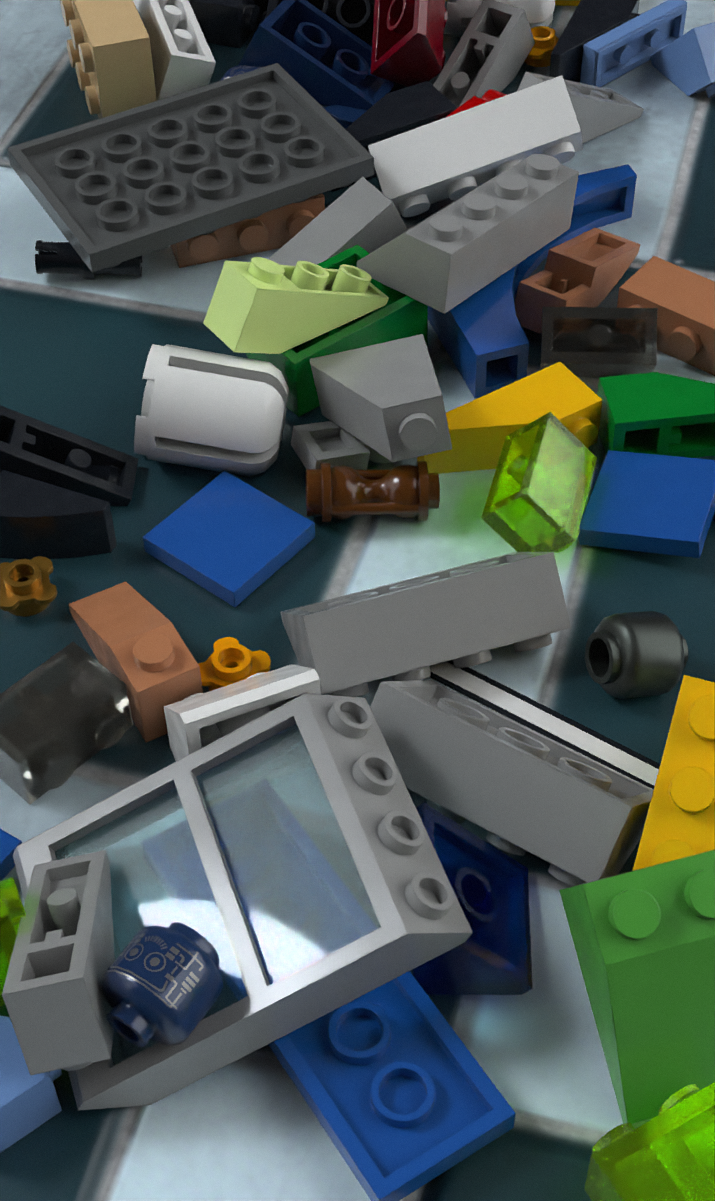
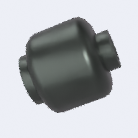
(636, 654)

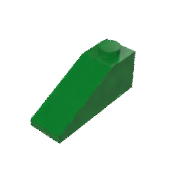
(657, 415)

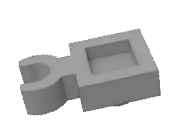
(331, 444)

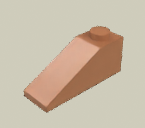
(141, 651)

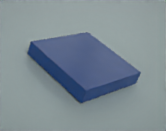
(650, 504)
(229, 538)

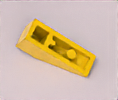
(482, 425)

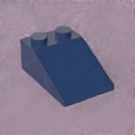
(317, 55)

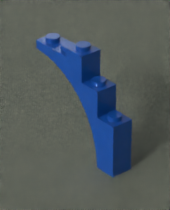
(484, 330)

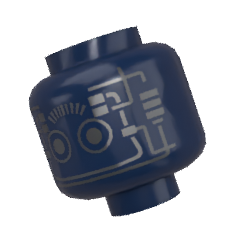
(162, 984)

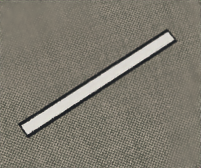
(546, 721)

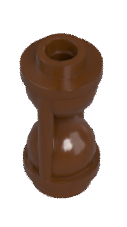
(347, 492)

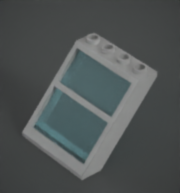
(288, 859)

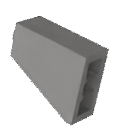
(355, 218)
(385, 397)

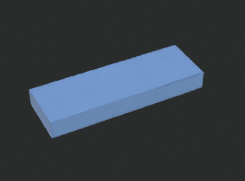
(632, 43)

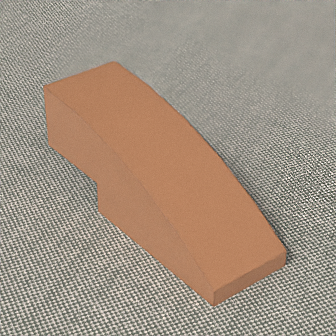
(575, 275)

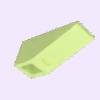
(283, 306)

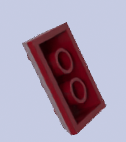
(408, 40)

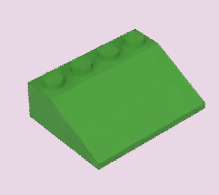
(650, 976)

